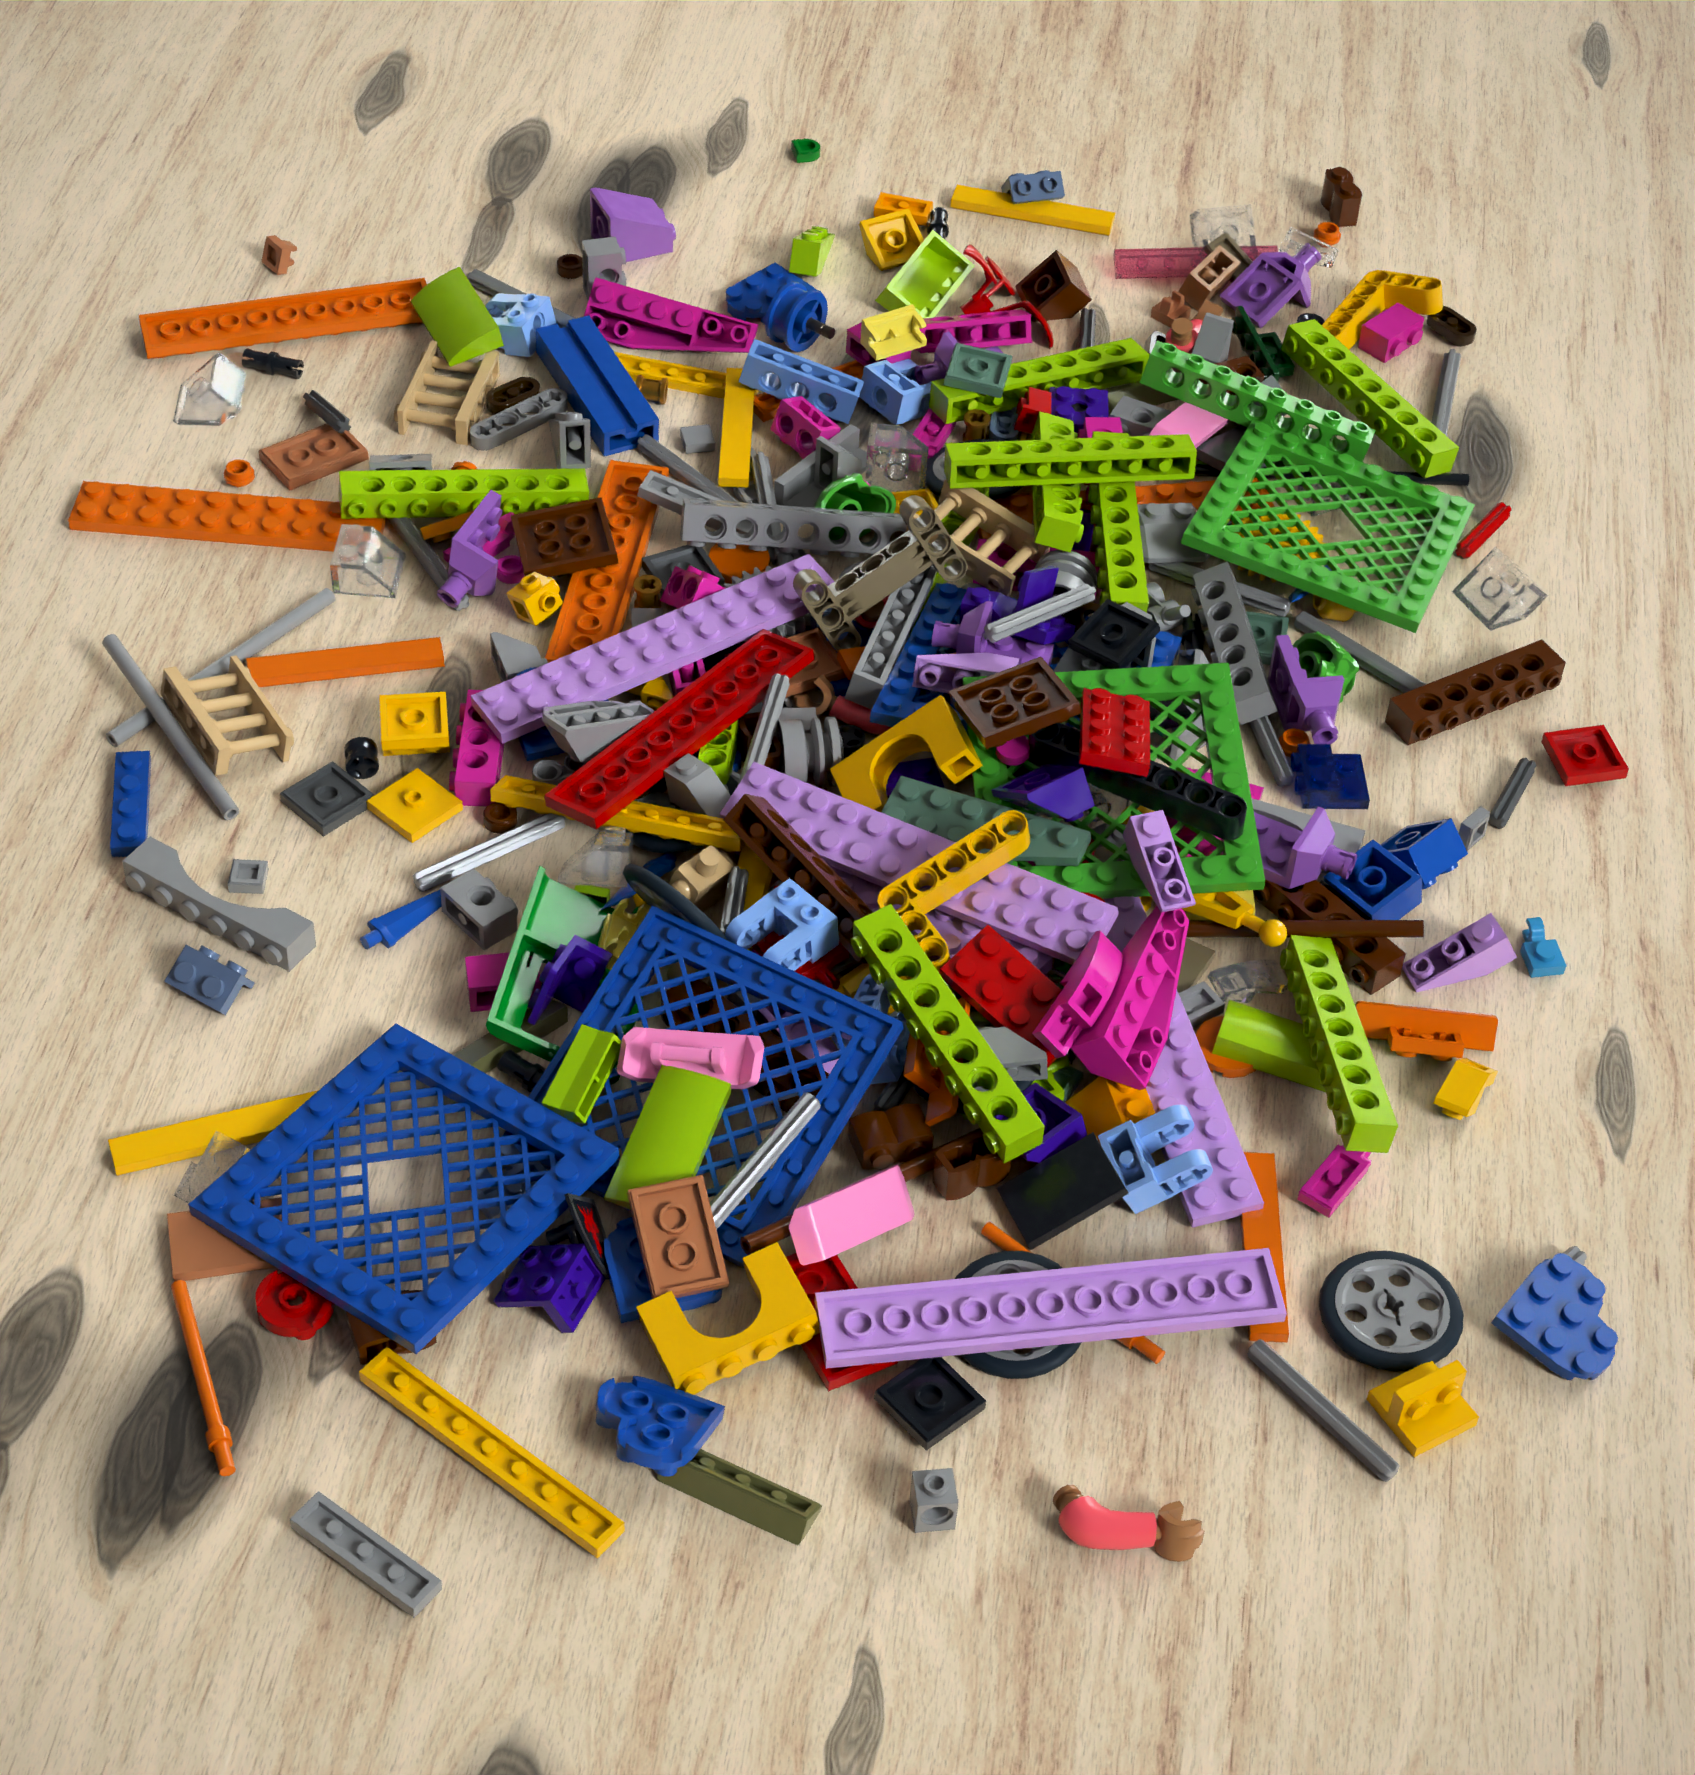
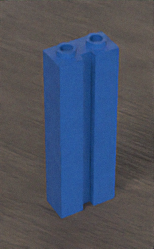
(596, 384)

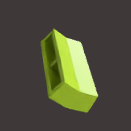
(583, 1074)

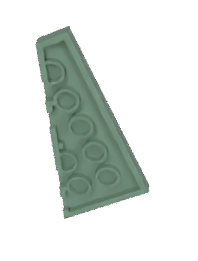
(957, 815)

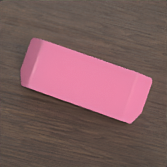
(1192, 421)
(718, 1055)
(851, 1216)

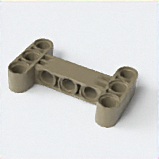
(881, 574)

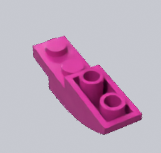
(1083, 996)

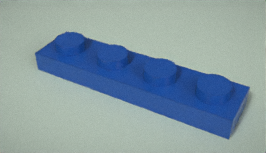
(130, 802)

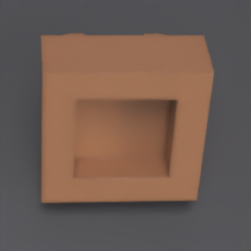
(277, 254)
(1171, 309)

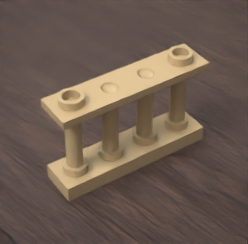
(470, 405)
(998, 522)
(207, 732)

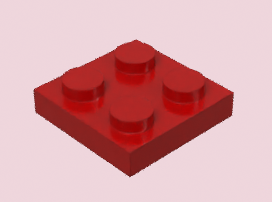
(1584, 755)

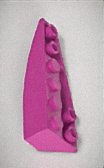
(659, 323)
(1139, 1012)

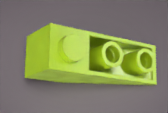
(810, 251)

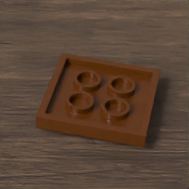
(564, 538)
(1014, 702)

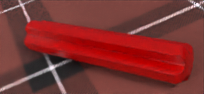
(1483, 530)

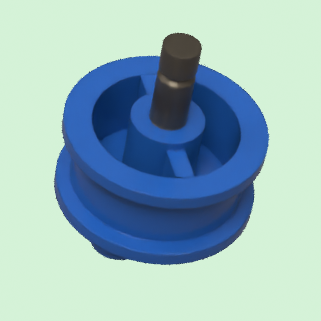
(797, 317)

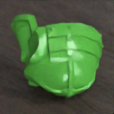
(855, 494)
(1325, 657)

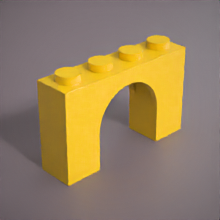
(931, 728)
(700, 1360)

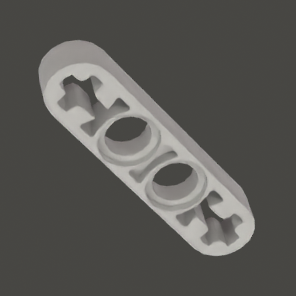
(490, 434)

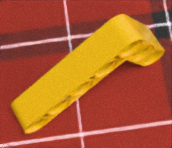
(1378, 292)
(946, 884)

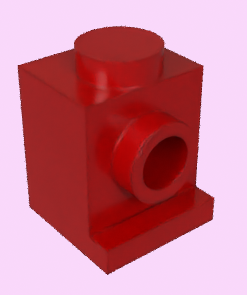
(1029, 407)

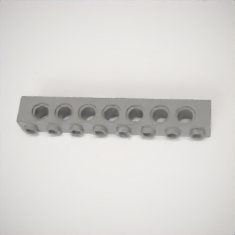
(697, 511)

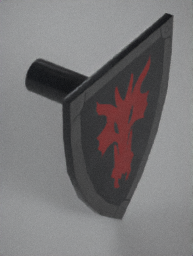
(583, 1229)

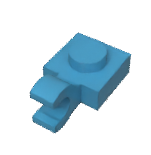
(1541, 955)

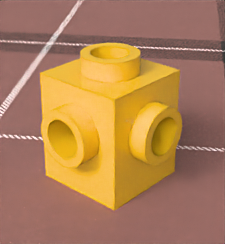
(535, 598)

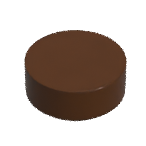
(570, 266)
(499, 818)

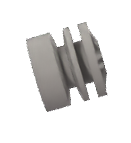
(1072, 572)
(810, 751)

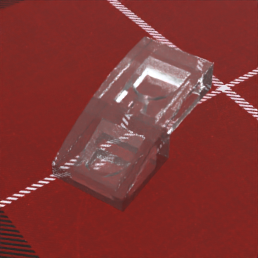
(1245, 979)
(217, 1159)

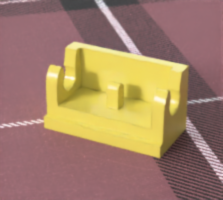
(893, 332)
(620, 928)

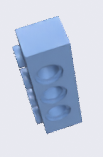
(814, 379)

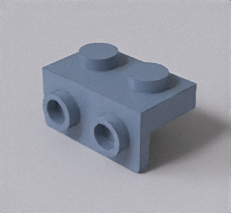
(1034, 187)
(207, 979)

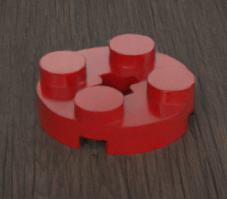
(288, 1320)

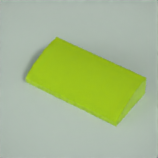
(927, 278)
(456, 318)
(1267, 1043)
(670, 1131)

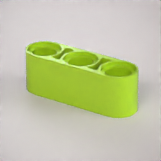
(721, 752)

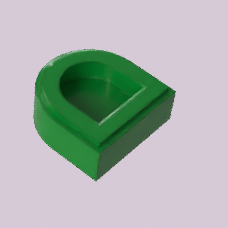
(805, 150)

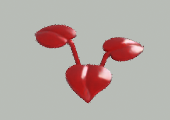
(980, 300)

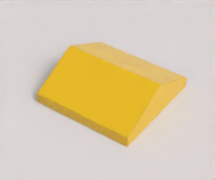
(890, 238)

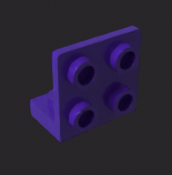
(1034, 588)
(570, 977)
(556, 1278)

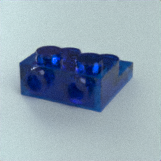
(1329, 778)

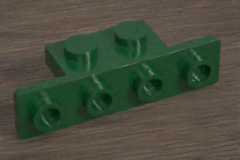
(1261, 348)

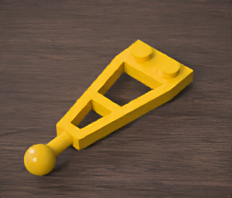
(1237, 913)

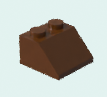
(1054, 289)

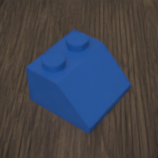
(1428, 848)
(1379, 884)

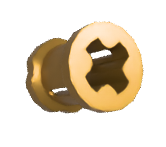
(653, 389)
(976, 424)
(647, 591)

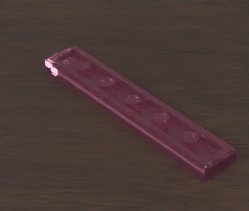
(1168, 261)

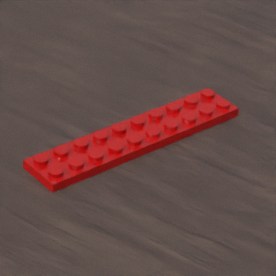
(676, 728)

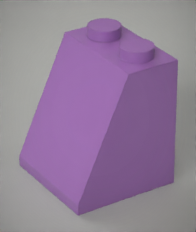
(634, 222)

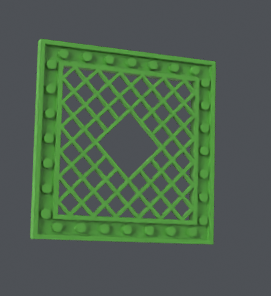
(1265, 445)
(1241, 862)

